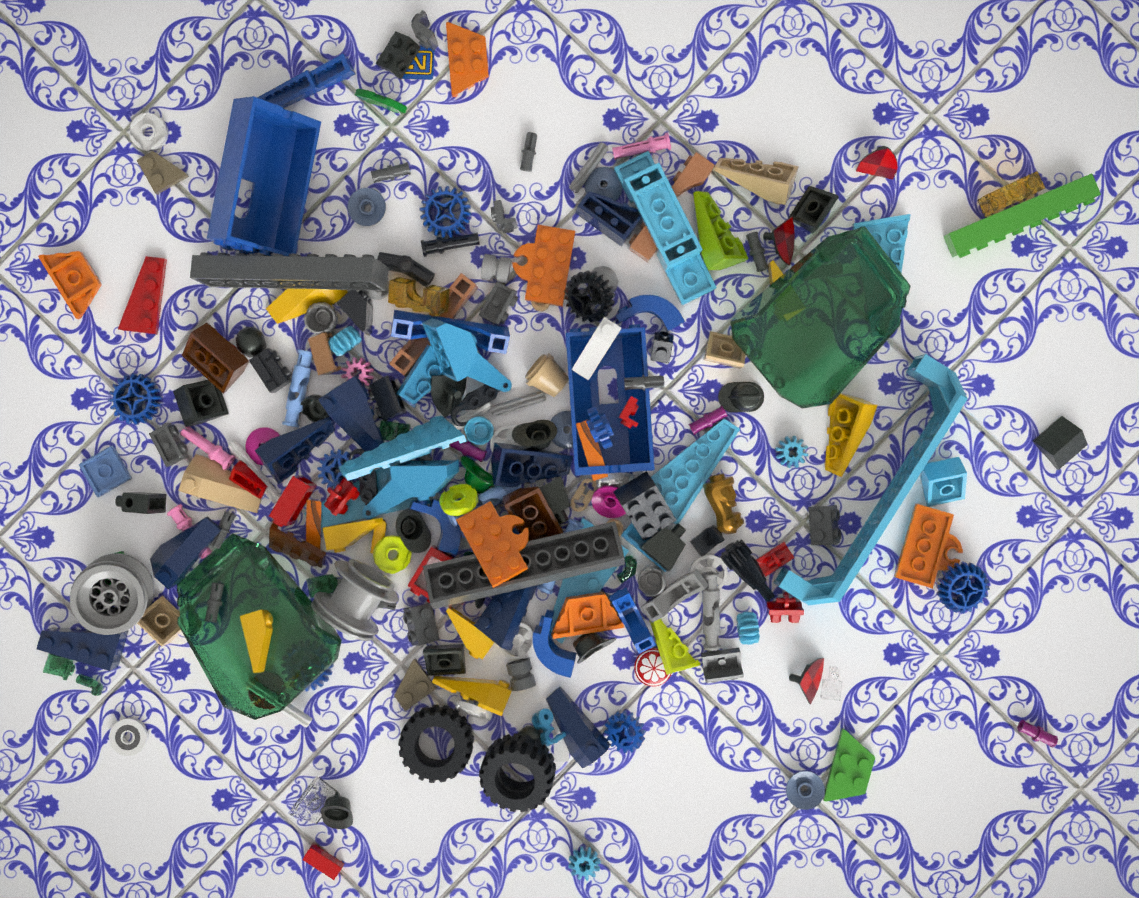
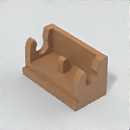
(322, 354)

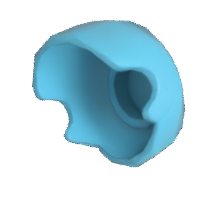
(479, 430)

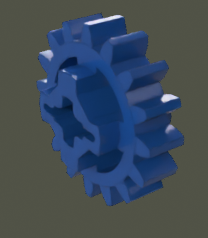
(599, 427)
(338, 461)
(630, 728)

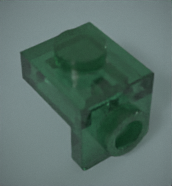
(391, 430)
(323, 583)
(58, 666)

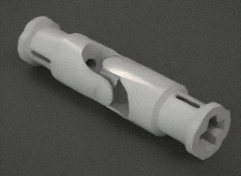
(711, 602)

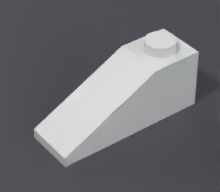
(596, 348)

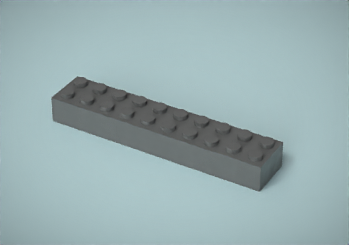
(290, 271)
(546, 559)

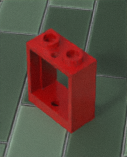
(292, 501)
(433, 551)

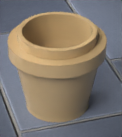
(546, 375)

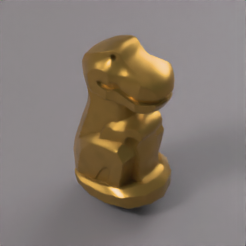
(722, 499)

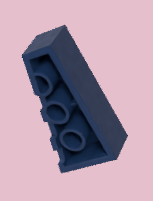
(503, 616)
(84, 646)

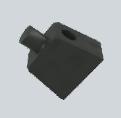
(556, 498)
(142, 502)
(665, 546)

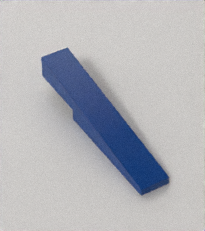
(310, 82)

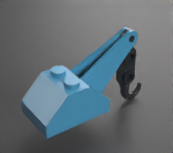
(459, 359)
(408, 480)

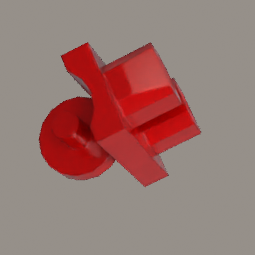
(339, 497)
(775, 558)
(785, 606)

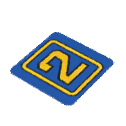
(422, 65)

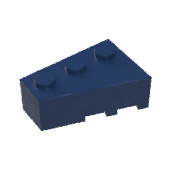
(609, 217)

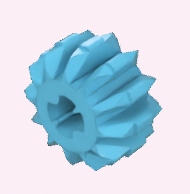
(344, 341)
(785, 452)
(748, 628)
(588, 869)

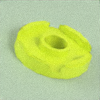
(460, 507)
(381, 552)

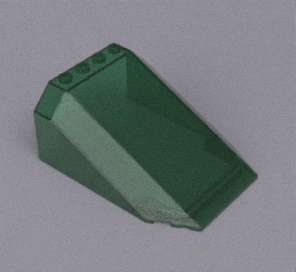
(823, 318)
(300, 640)

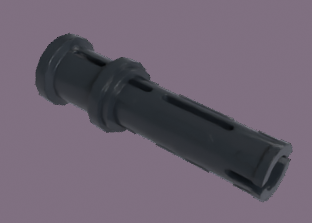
(440, 245)

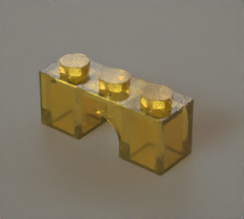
(1011, 193)
(404, 294)

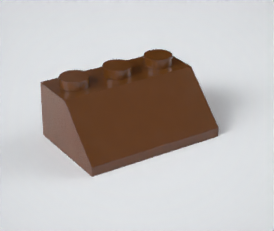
(214, 357)
(535, 511)

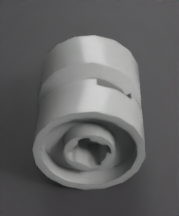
(496, 268)

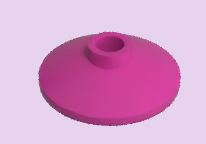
(254, 440)
(604, 505)

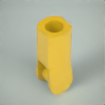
(378, 533)

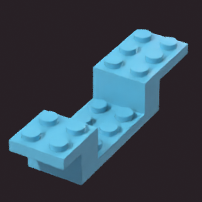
(668, 226)

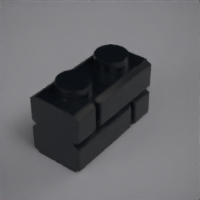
(270, 370)

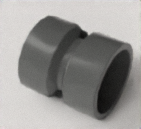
(521, 675)

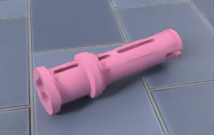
(651, 145)
(214, 452)
(184, 522)

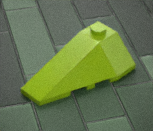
(717, 241)

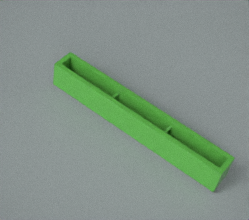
(1022, 215)

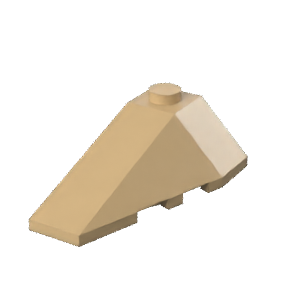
(767, 181)
(211, 482)

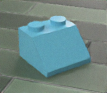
(944, 481)

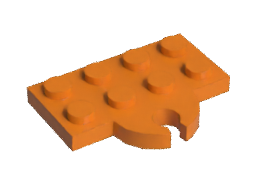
(546, 264)
(495, 542)
(927, 546)

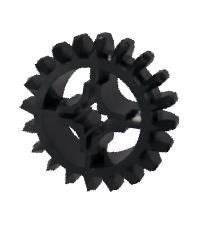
(581, 302)

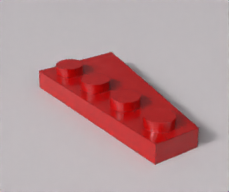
(145, 302)

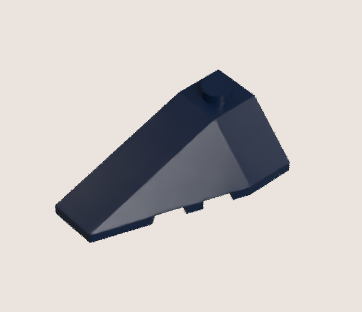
(352, 412)
(286, 451)
(521, 464)
(180, 553)
(582, 737)

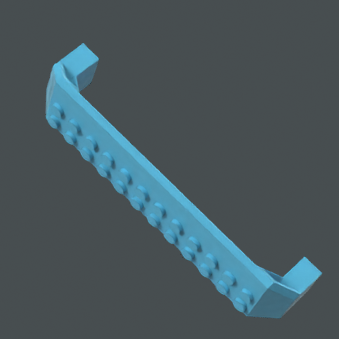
(947, 401)

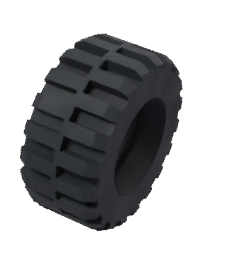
(422, 764)
(509, 792)

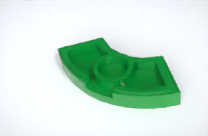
(379, 100)

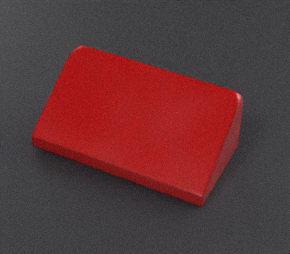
(323, 861)

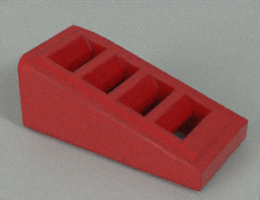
(247, 479)

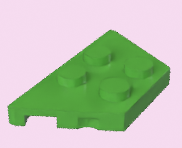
(849, 769)

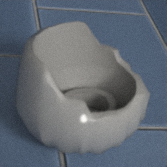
(320, 318)

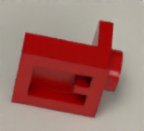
(629, 409)

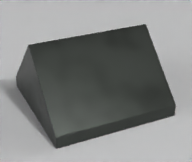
(813, 208)
(1061, 442)
(445, 659)

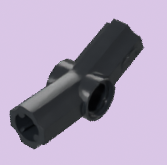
(416, 271)

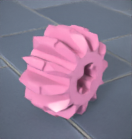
(361, 367)

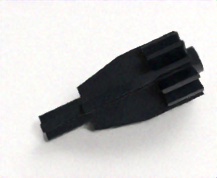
(738, 558)

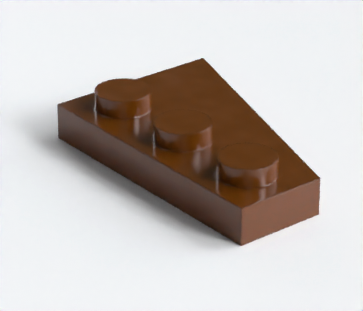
(295, 549)

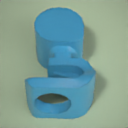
(542, 720)

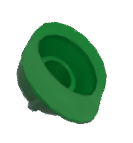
(476, 475)

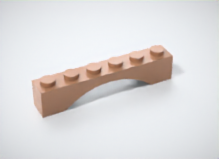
(693, 175)
(459, 294)

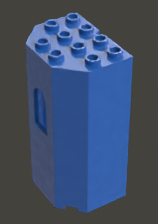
(275, 154)
(631, 447)

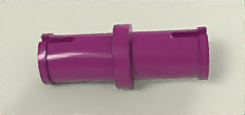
(708, 420)
(469, 449)
(1037, 733)

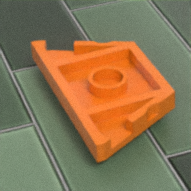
(466, 58)
(73, 279)
(586, 615)

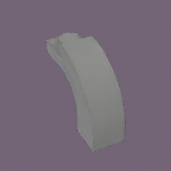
(674, 594)

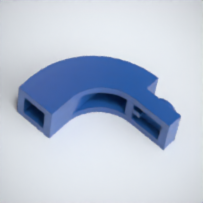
(658, 306)
(450, 535)
(632, 620)
(549, 654)

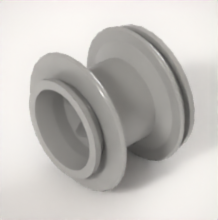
(355, 599)
(95, 610)

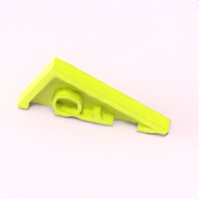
(671, 649)

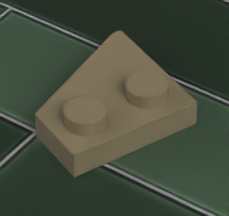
(160, 172)
(414, 686)

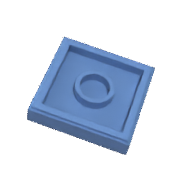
(105, 471)

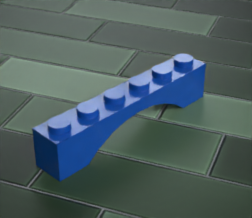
(488, 337)

